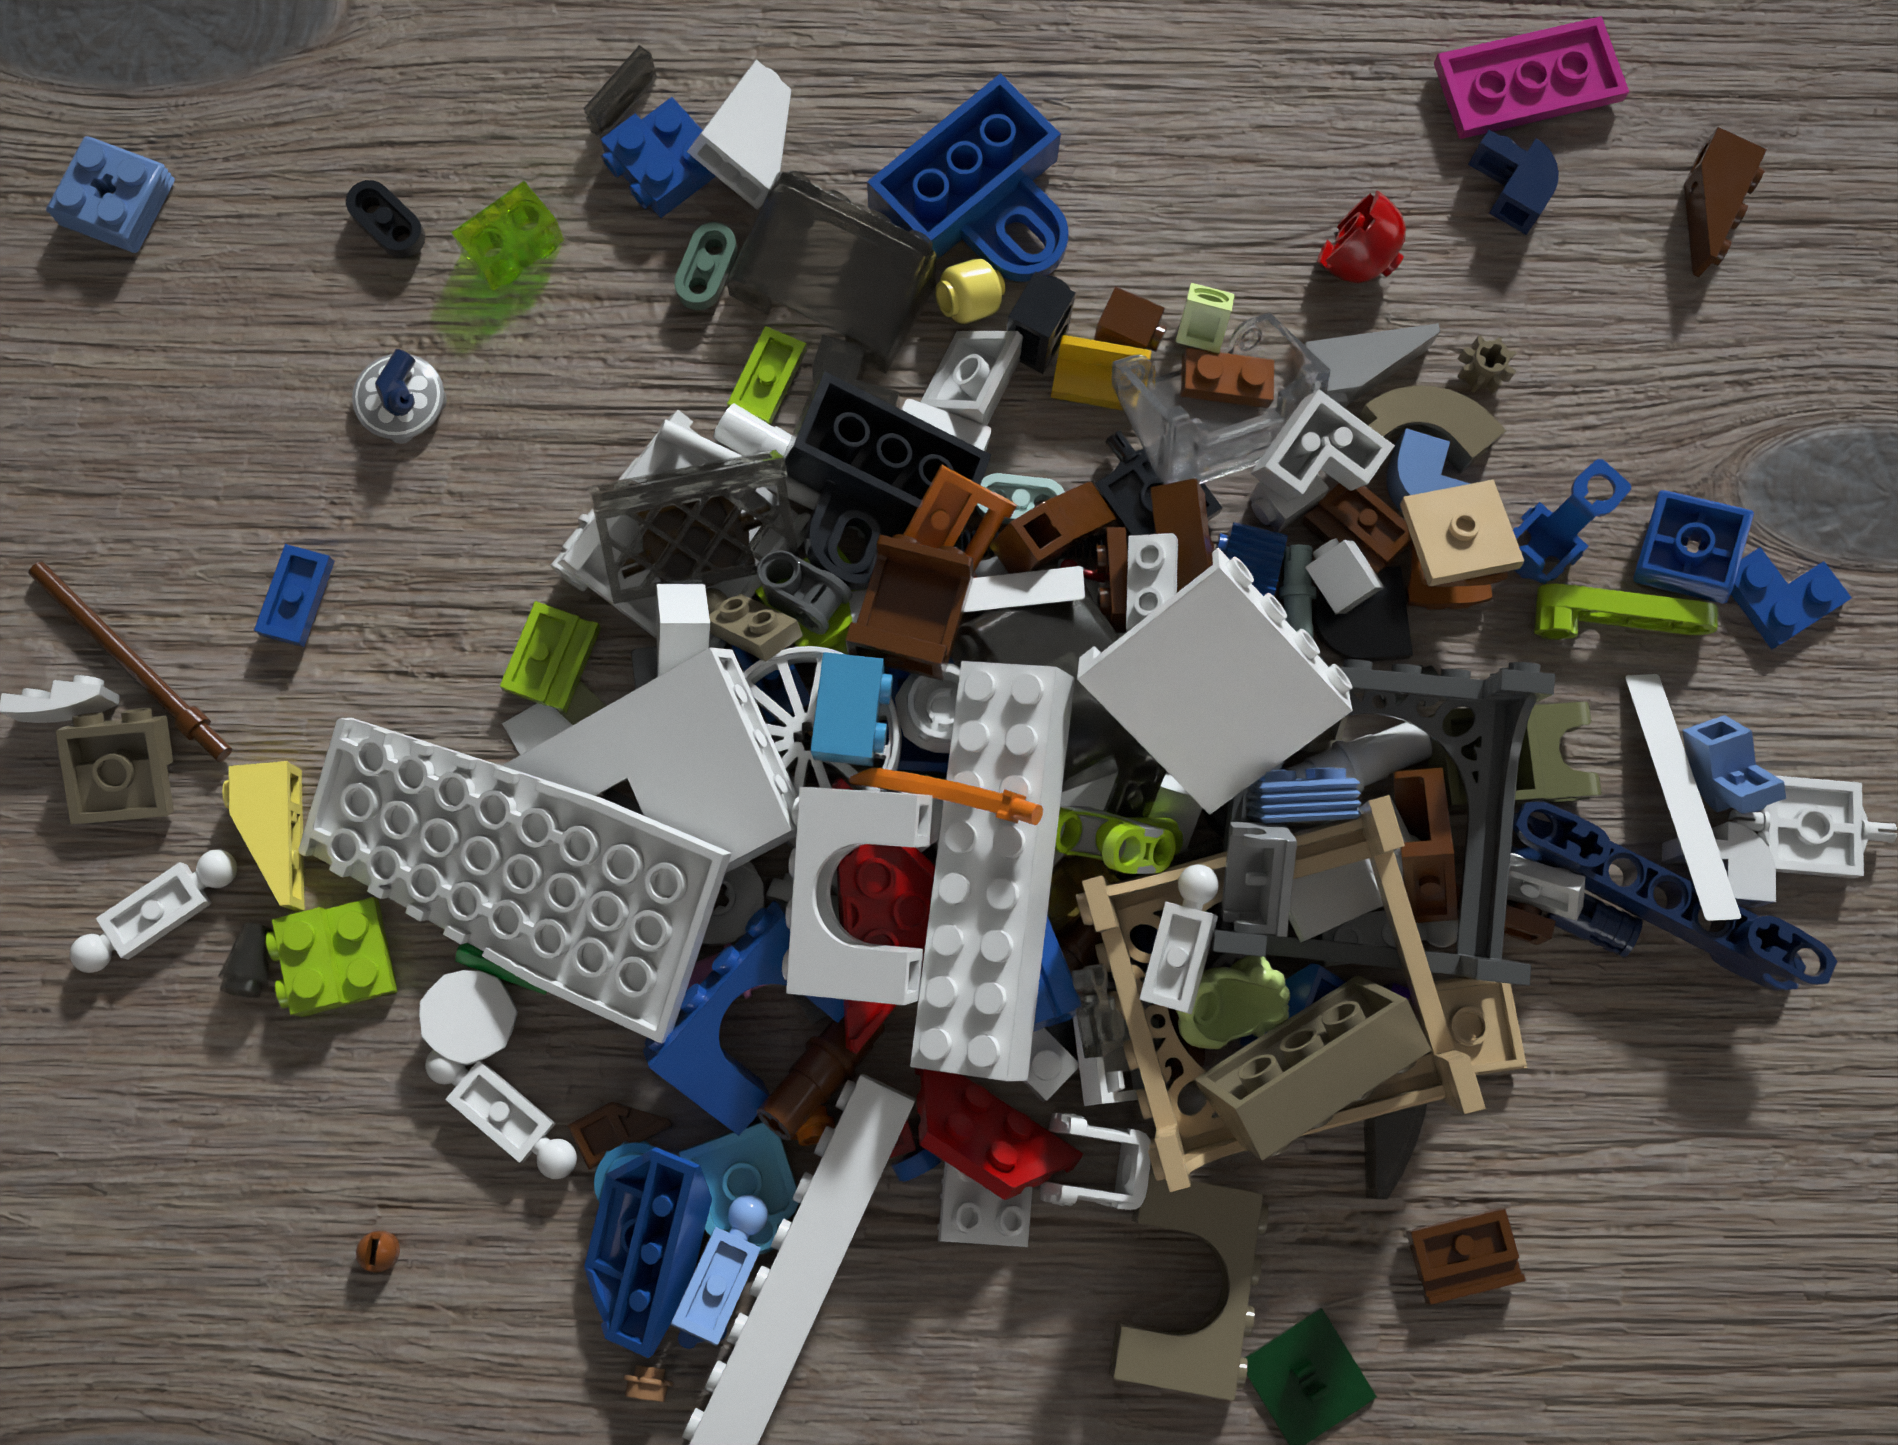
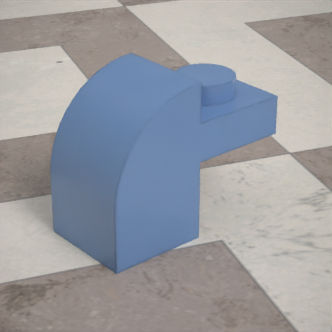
(1417, 466)
(1726, 767)

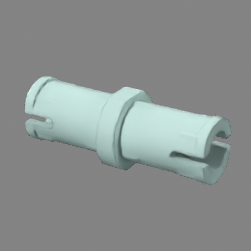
(1298, 588)

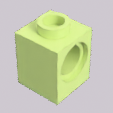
(1205, 318)

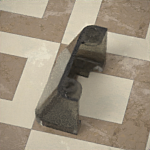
(1055, 637)

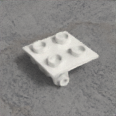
(979, 1216)

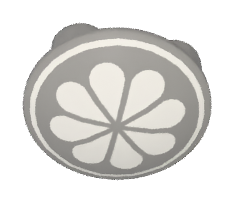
(426, 389)

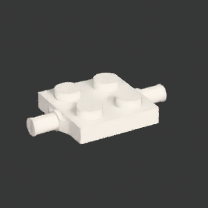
(1817, 828)

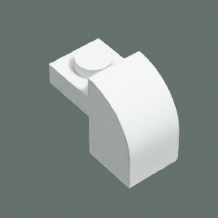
(1745, 859)

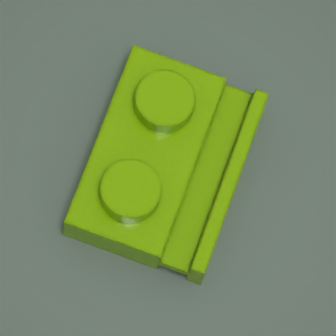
(550, 657)

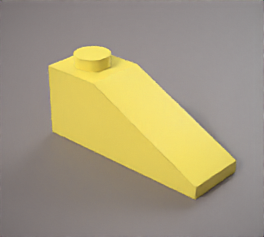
(269, 816)

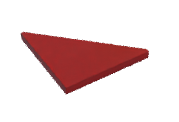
(881, 902)

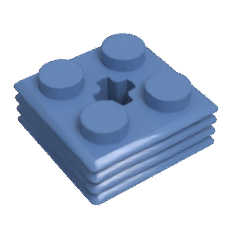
(86, 198)
(1318, 797)

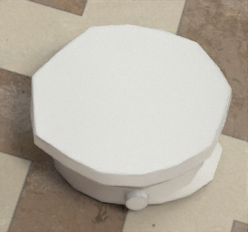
(928, 709)
(467, 1016)

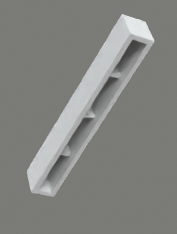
(804, 1267)

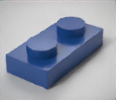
(294, 595)

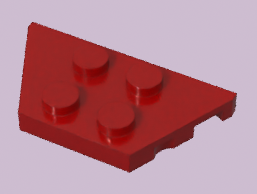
(987, 1136)

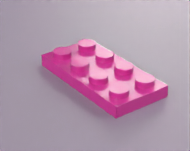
(1530, 77)

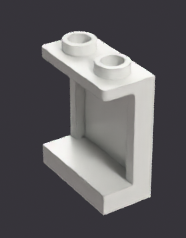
(1150, 574)

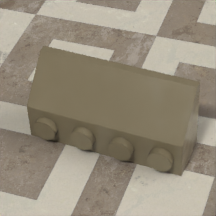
(1314, 1065)

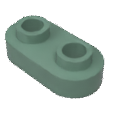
(705, 269)

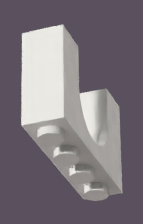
(821, 953)

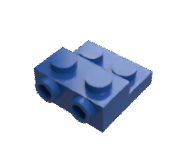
(655, 157)

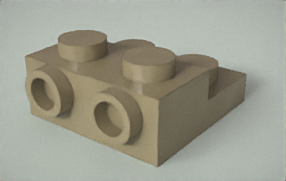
(116, 766)

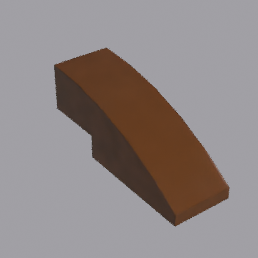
(1182, 511)

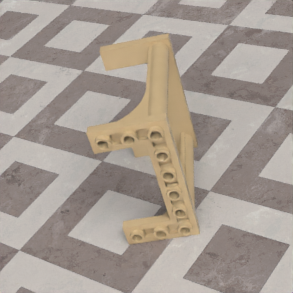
(1196, 1139)

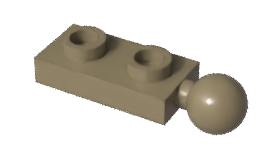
(750, 624)

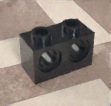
(1042, 319)

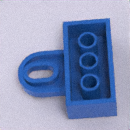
(978, 178)

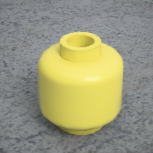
(970, 291)

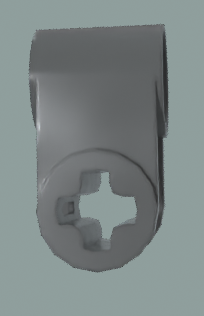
(808, 595)

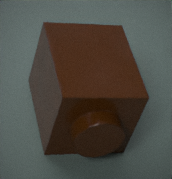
(1131, 321)

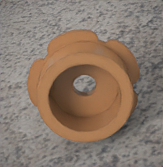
(647, 1383)

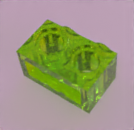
(500, 227)

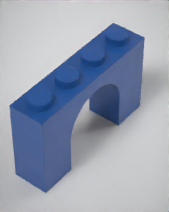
(692, 1051)

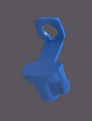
(1557, 531)

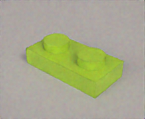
(768, 374)

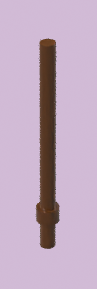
(188, 719)

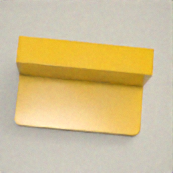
(1086, 371)

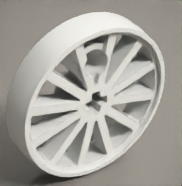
(794, 728)

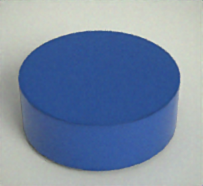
(915, 1164)

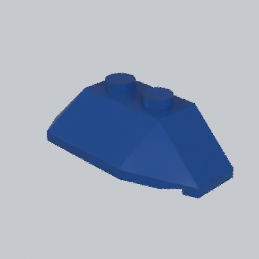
(646, 1246)

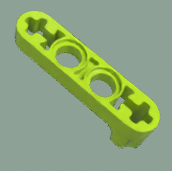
(1564, 605)

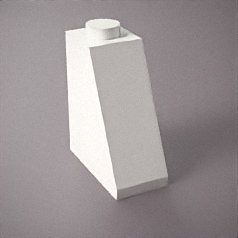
(747, 135)

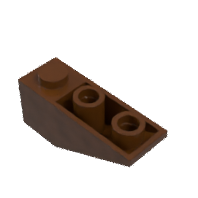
(1715, 192)
(1052, 529)

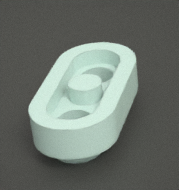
(1020, 490)

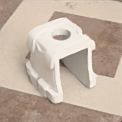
(1131, 1172)

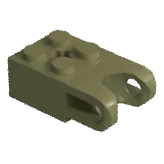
(1541, 769)

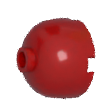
(1366, 241)

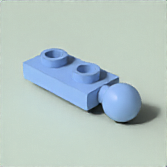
(722, 1272)

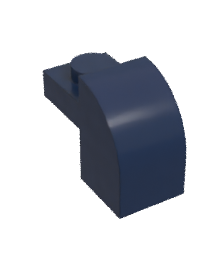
(1527, 176)

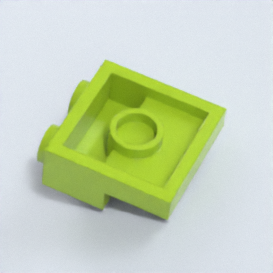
(331, 957)

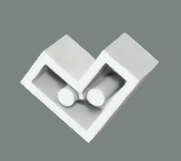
(1324, 438)

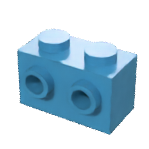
(849, 709)

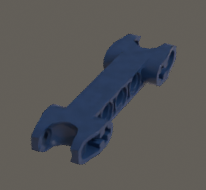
(1744, 946)

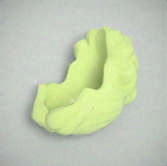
(1236, 1003)

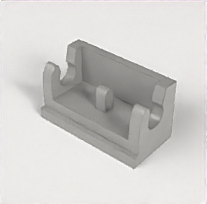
(1259, 877)

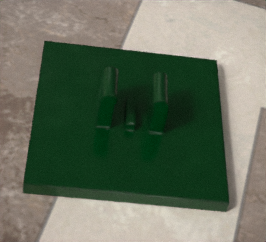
(1308, 1379)

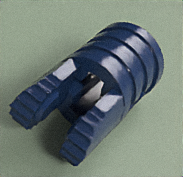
(1603, 926)

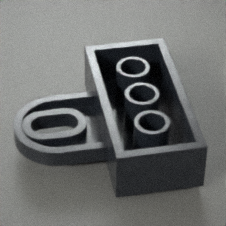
(869, 470)

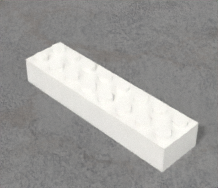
(993, 874)

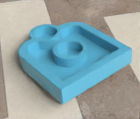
(743, 1166)

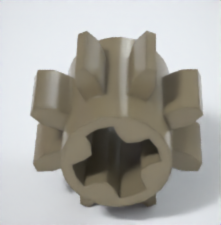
(1495, 355)

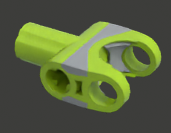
(1122, 842)

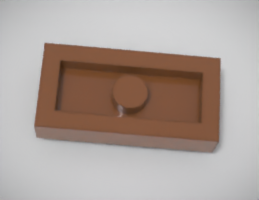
(1227, 378)

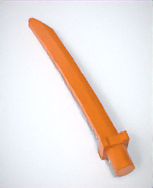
(1006, 805)

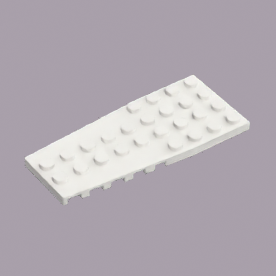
(521, 869)

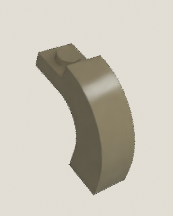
(1437, 414)

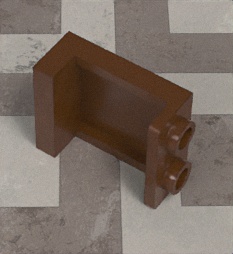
(912, 606)
(1430, 862)

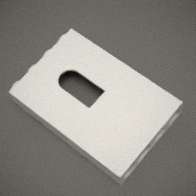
(690, 754)

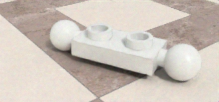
(153, 911)
(503, 1114)

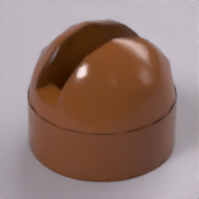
(386, 1253)

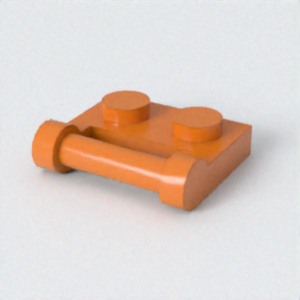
(948, 508)

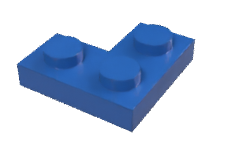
(1782, 608)

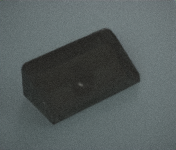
(1135, 784)

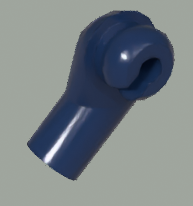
(391, 384)

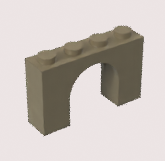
(1208, 1355)

